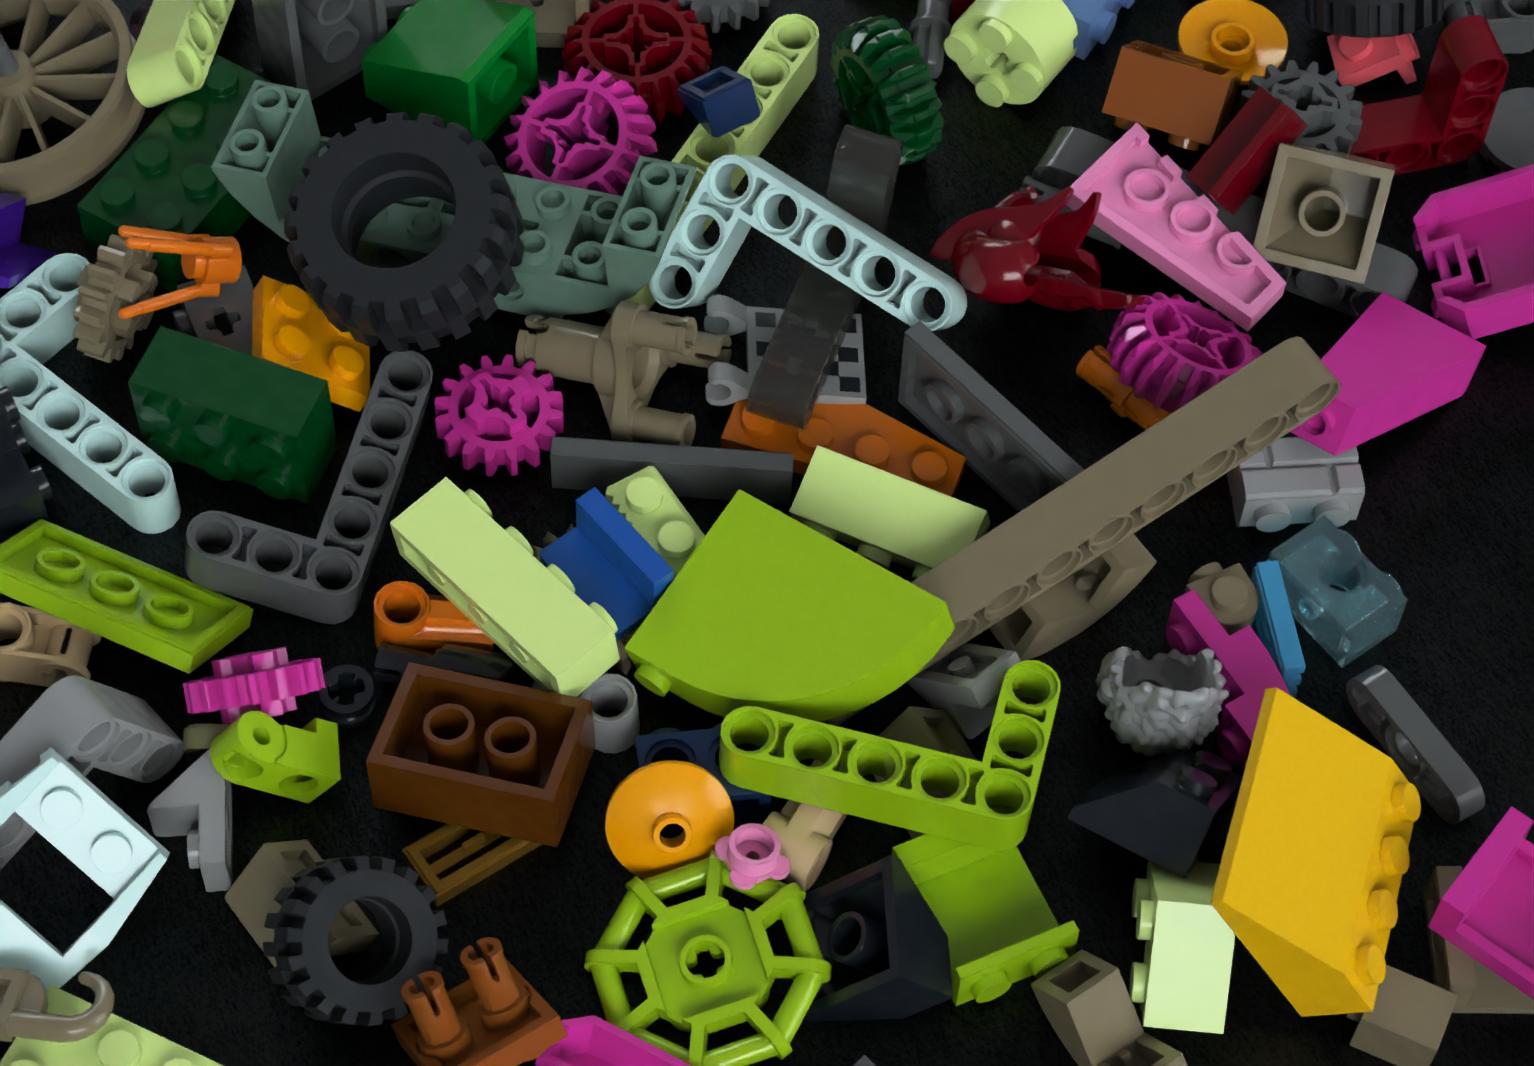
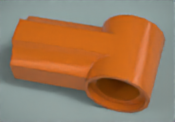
(431, 616)

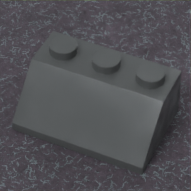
(316, 41)

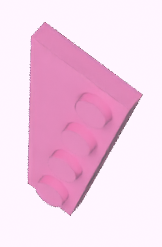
(1177, 231)

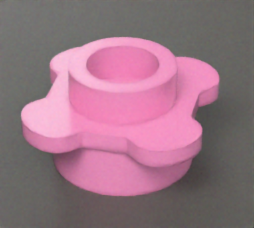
(754, 842)

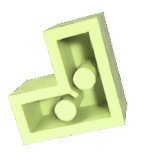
(1185, 953)

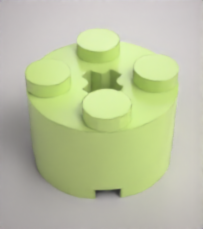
(1012, 47)

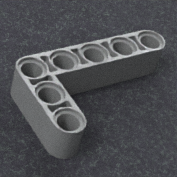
(89, 729)

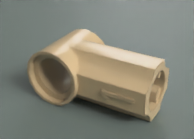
(805, 837)

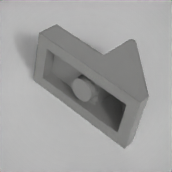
(966, 685)
(201, 809)

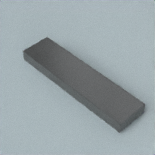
(686, 469)

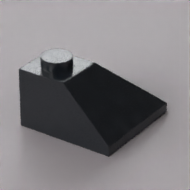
(881, 946)

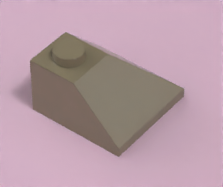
(1323, 211)

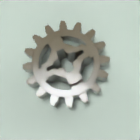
(115, 281)

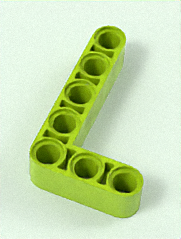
(906, 767)

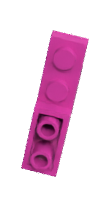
(1244, 665)

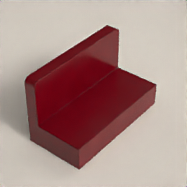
(1246, 150)

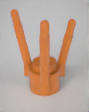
(203, 258)

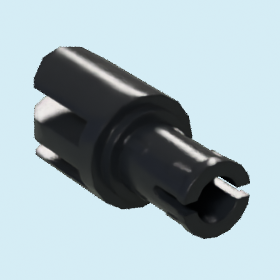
(472, 661)

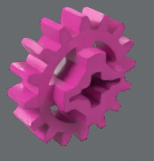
(499, 415)
(254, 683)

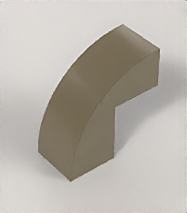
(1075, 601)
(1096, 1015)

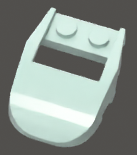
(98, 841)

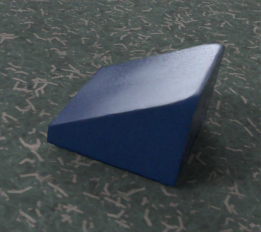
(720, 100)

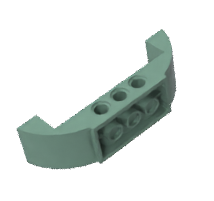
(579, 243)

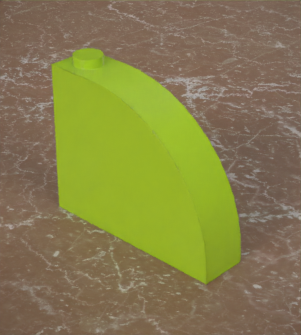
(784, 622)

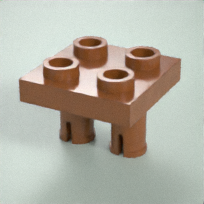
(481, 1022)

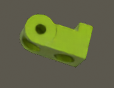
(278, 757)

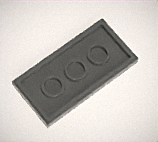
(979, 422)

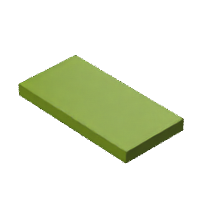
(119, 596)

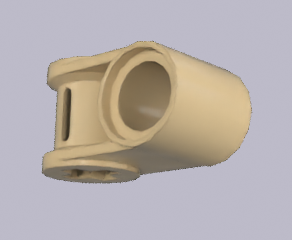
(43, 647)

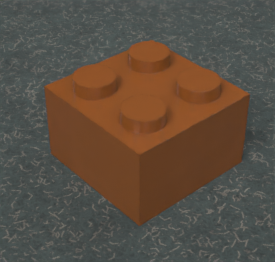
(1171, 94)

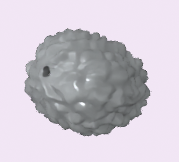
(1162, 700)

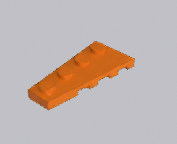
(853, 432)

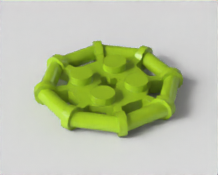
(726, 932)

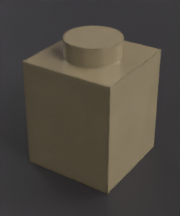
(1405, 1020)

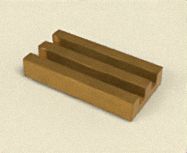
(468, 875)

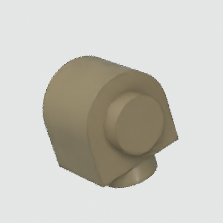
(1227, 594)

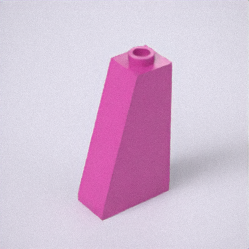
(1390, 372)

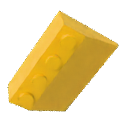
(1316, 858)

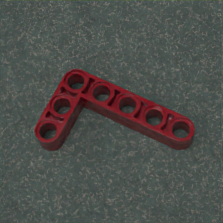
(1448, 117)

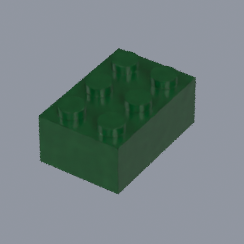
(234, 415)

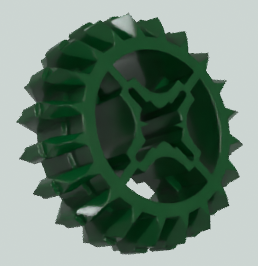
(887, 85)

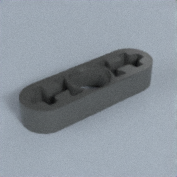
(1415, 744)

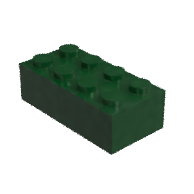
(168, 173)

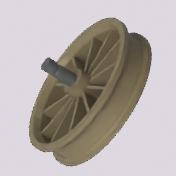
(56, 70)

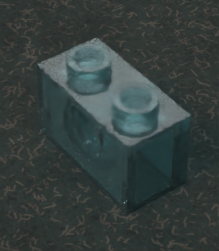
(1338, 620)

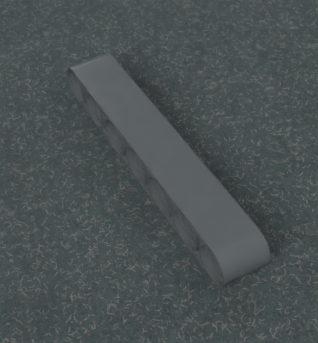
(1390, 271)

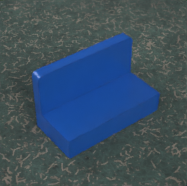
(610, 563)

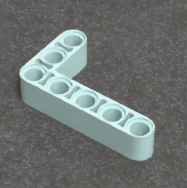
(804, 237)
(33, 328)

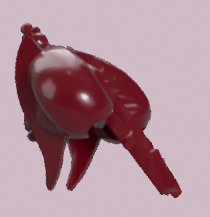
(1030, 254)

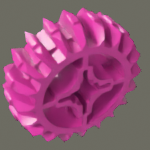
(574, 115)
(1175, 350)

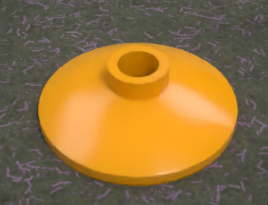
(1234, 36)
(663, 796)

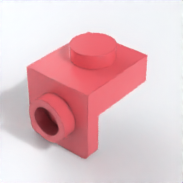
(1369, 58)

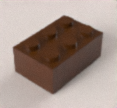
(481, 754)

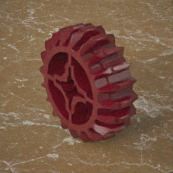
(668, 44)

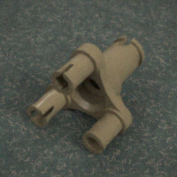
(625, 364)

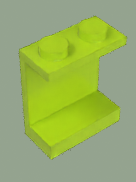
(990, 913)

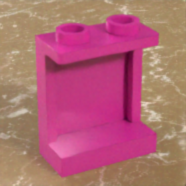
(1492, 904)

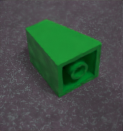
(455, 63)

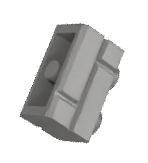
(1296, 485)

